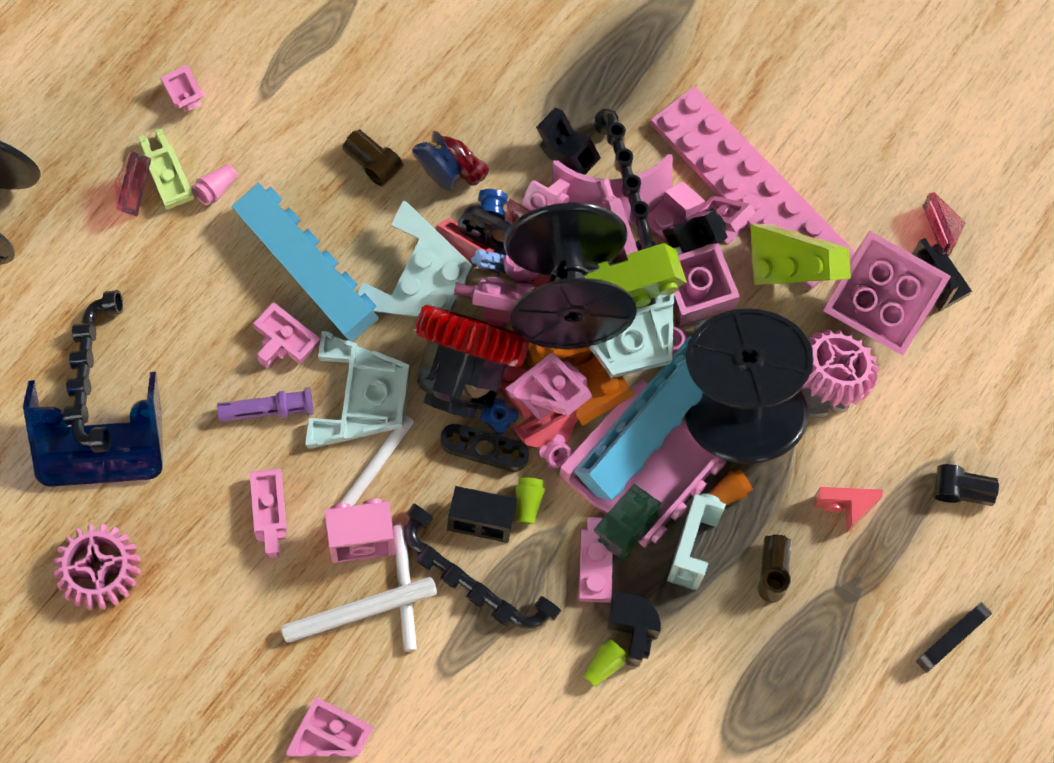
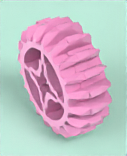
(844, 369)
(83, 567)

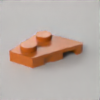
(605, 391)

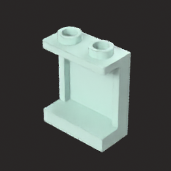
(684, 569)

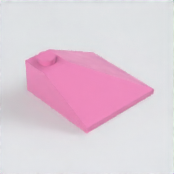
(886, 293)

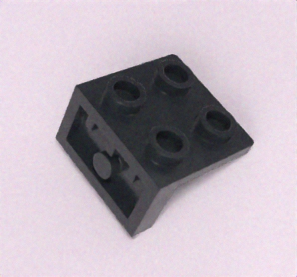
(956, 287)

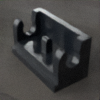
(481, 514)

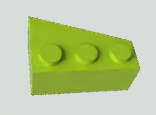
(793, 257)
(645, 273)

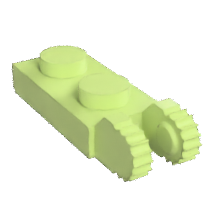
(167, 172)

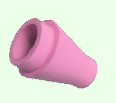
(213, 185)

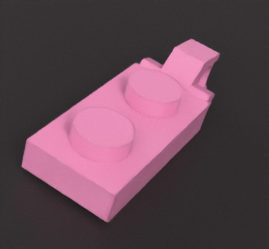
(268, 509)

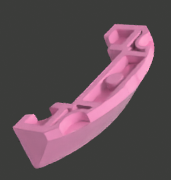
(585, 189)

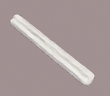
(358, 609)

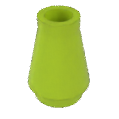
(529, 497)
(606, 661)

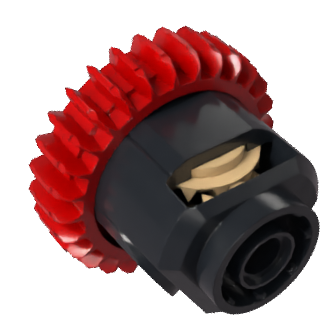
(464, 360)

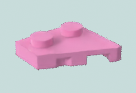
(550, 387)
(329, 732)

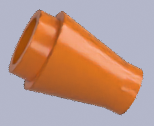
(732, 488)

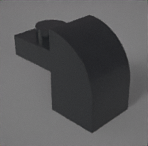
(565, 144)
(696, 231)
(638, 617)

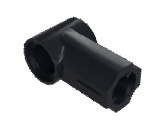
(956, 485)

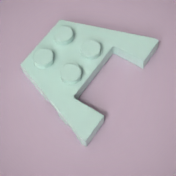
(428, 274)
(642, 345)
(373, 393)

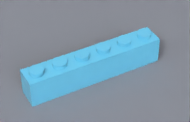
(305, 262)
(640, 429)

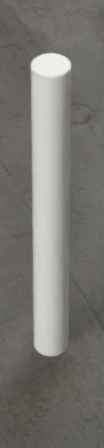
(377, 462)
(403, 578)

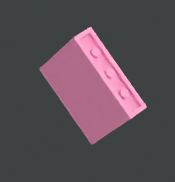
(668, 473)

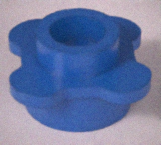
(499, 425)

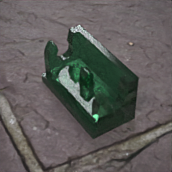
(628, 521)

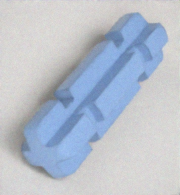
(489, 260)

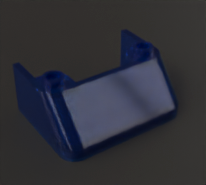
(60, 461)

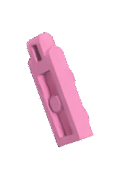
(595, 566)

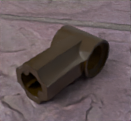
(378, 162)
(775, 566)

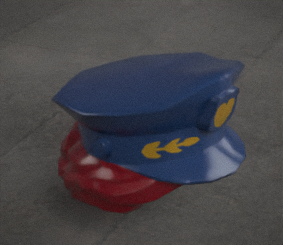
(448, 160)

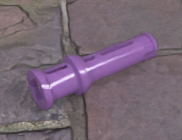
(281, 404)

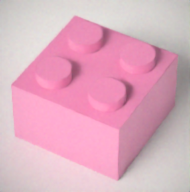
(708, 286)
(359, 531)

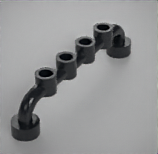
(608, 124)
(82, 361)
(478, 593)

